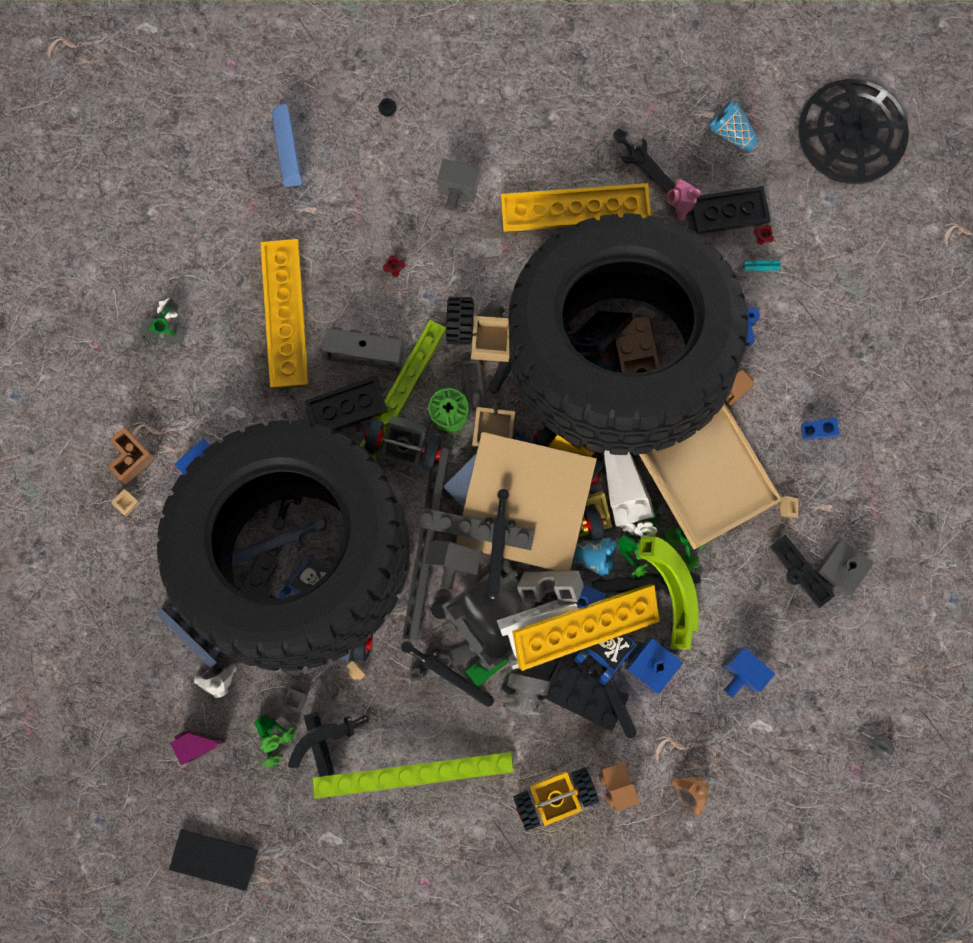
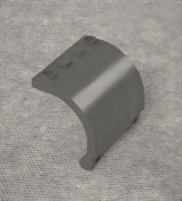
(478, 616)

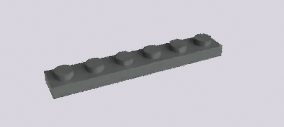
(472, 528)

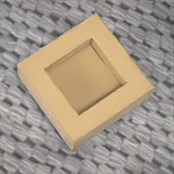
(125, 502)
(789, 507)
(355, 671)

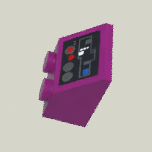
(193, 745)

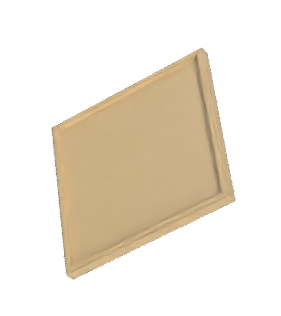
(712, 480)
(545, 496)

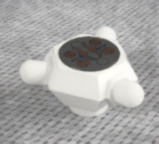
(216, 680)

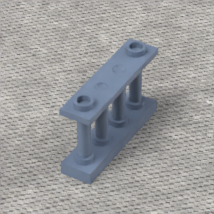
(195, 643)

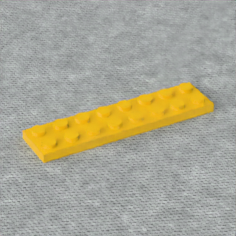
(571, 206)
(284, 314)
(585, 626)

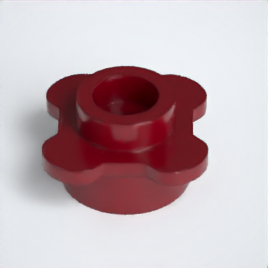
(763, 230)
(393, 261)

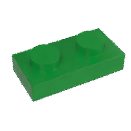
(480, 674)

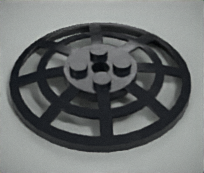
(847, 136)

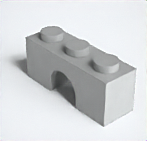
(535, 585)

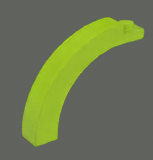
(680, 586)

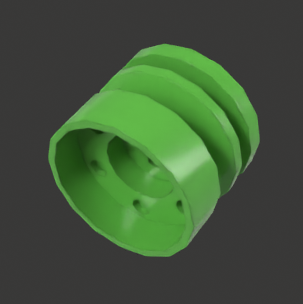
(452, 421)

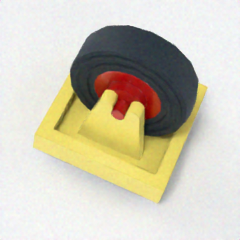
(595, 516)

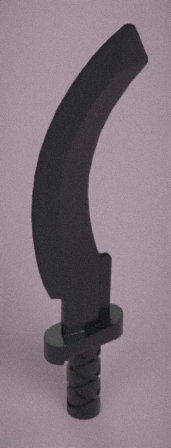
(322, 733)

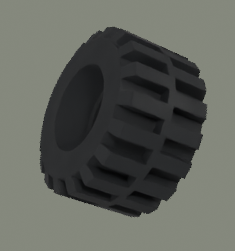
(459, 320)

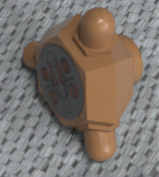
(692, 792)

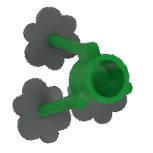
(154, 327)

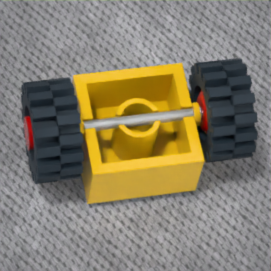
(555, 798)

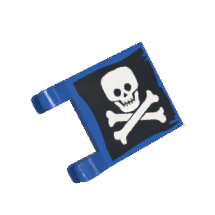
(305, 577)
(609, 654)

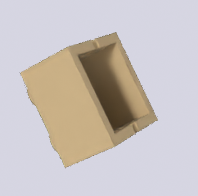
(490, 339)
(498, 424)

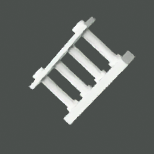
(529, 617)

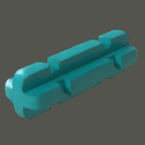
(761, 265)

